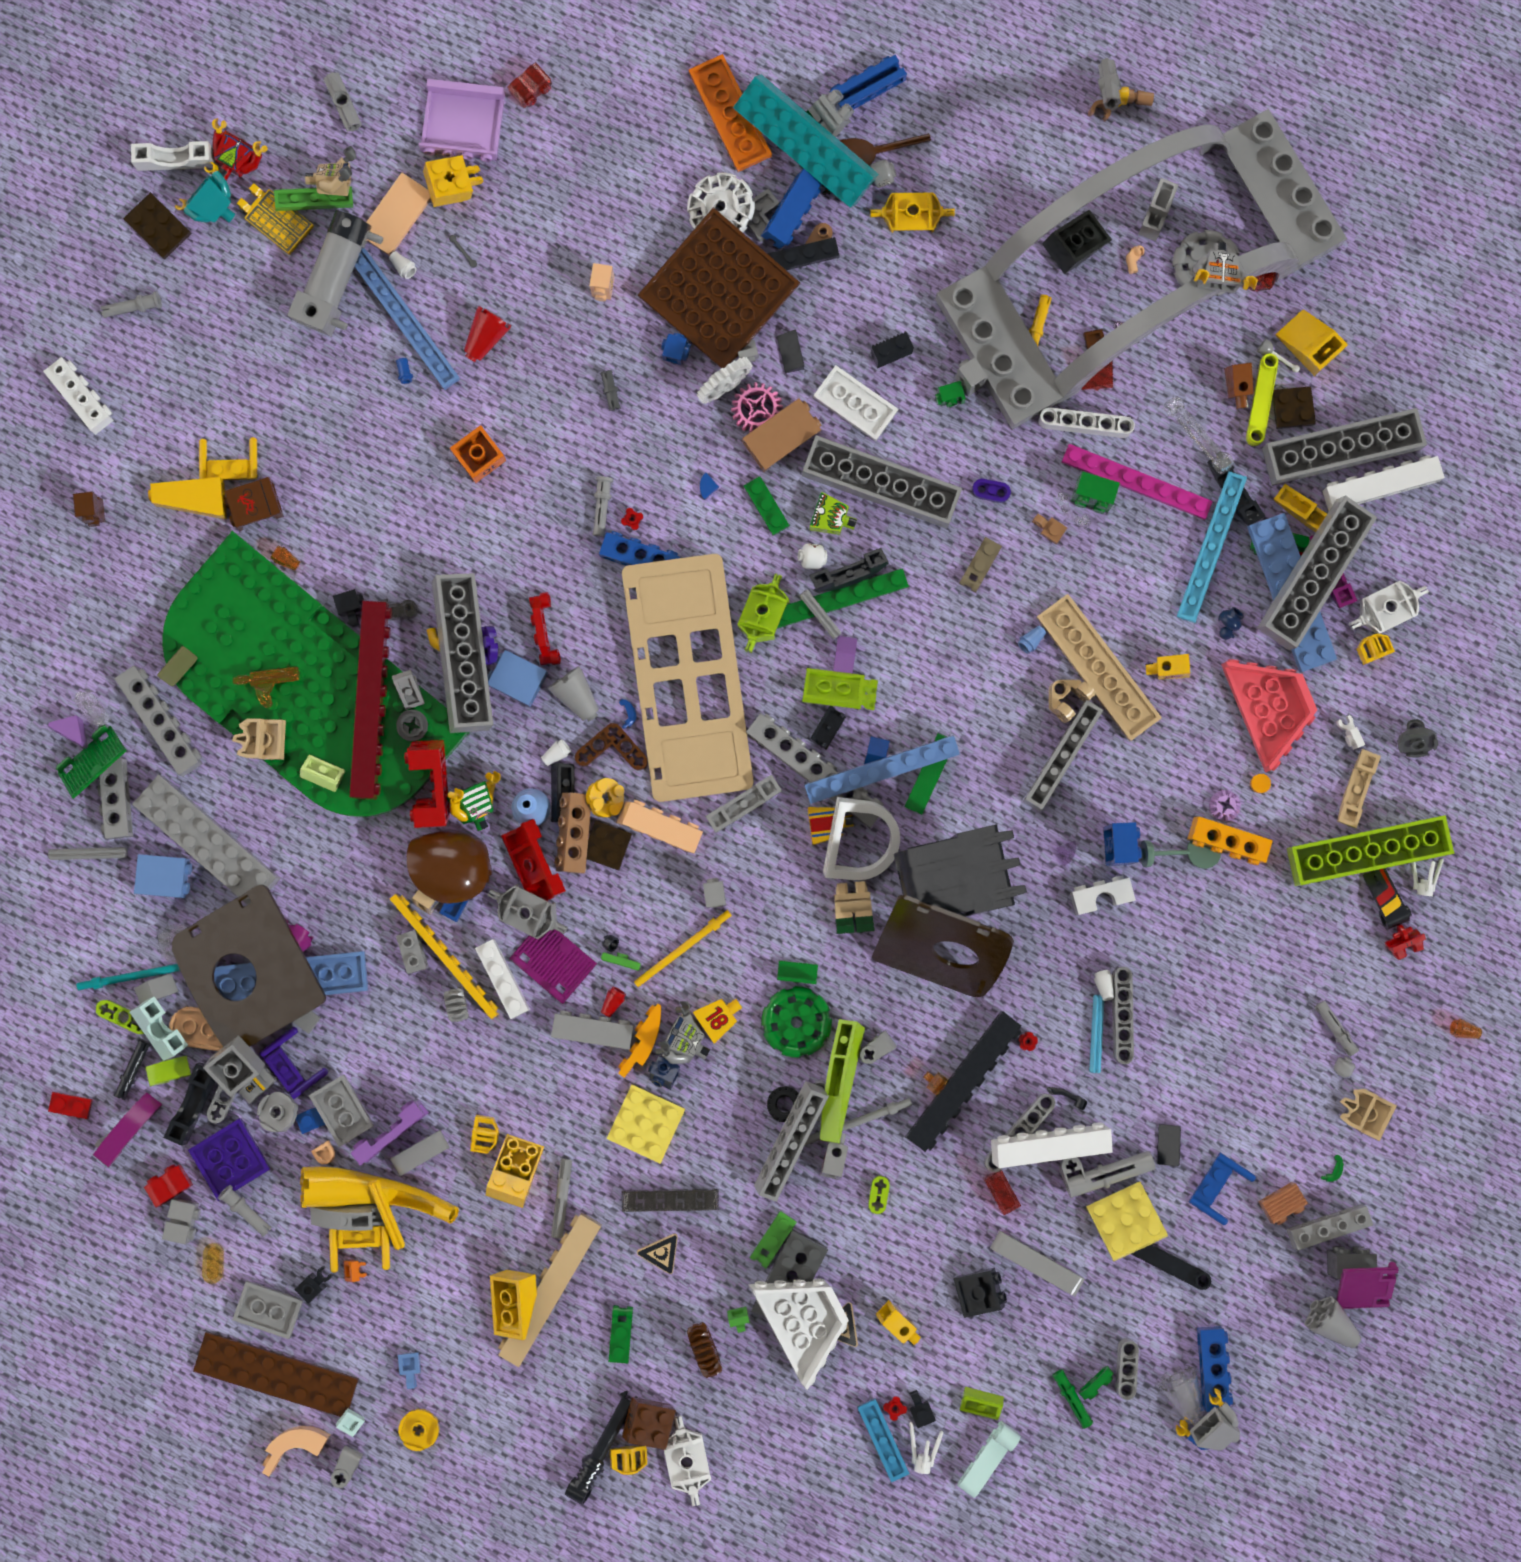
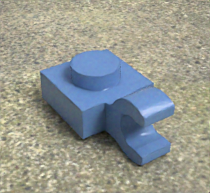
(409, 1365)

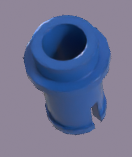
(404, 372)

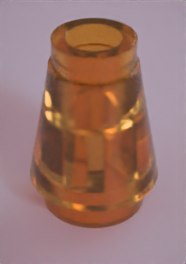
(285, 558)
(1464, 1029)

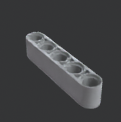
(1127, 1024)
(1023, 1122)
(1037, 1263)

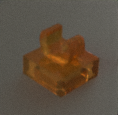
(935, 1082)

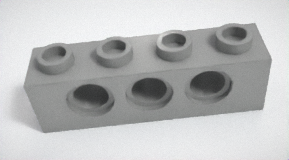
(122, 807)
(1329, 1227)

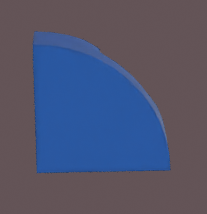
(707, 486)

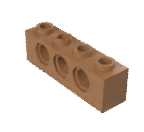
(579, 841)

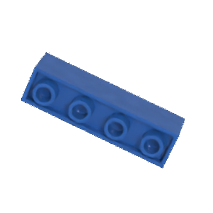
(871, 83)
(791, 209)

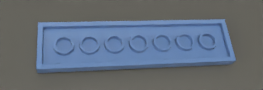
(1278, 557)
(334, 972)

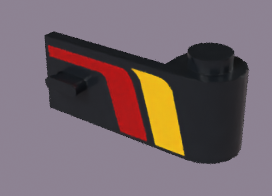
(1387, 898)

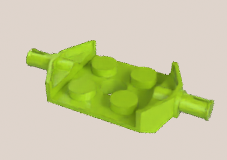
(762, 627)

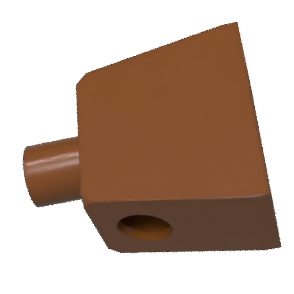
(1239, 375)

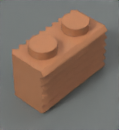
(1283, 1203)

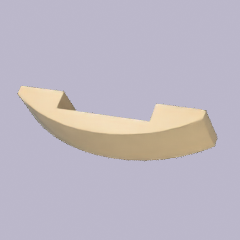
(1357, 788)

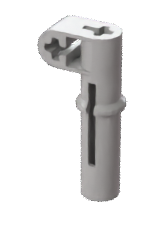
(1083, 1184)

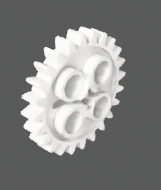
(724, 380)

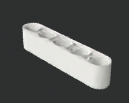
(1094, 418)

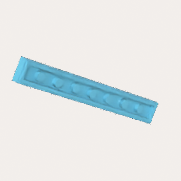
(1211, 547)

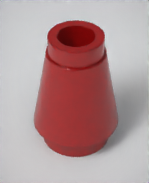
(613, 1000)

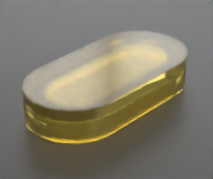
(213, 1263)

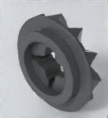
(407, 717)

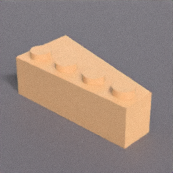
(660, 826)

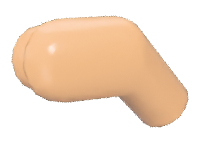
(1132, 257)

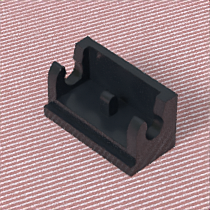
(827, 727)

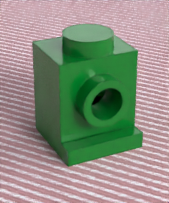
(950, 394)

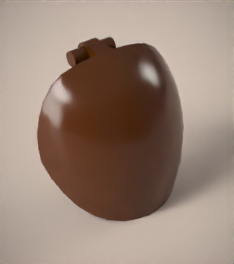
(449, 865)

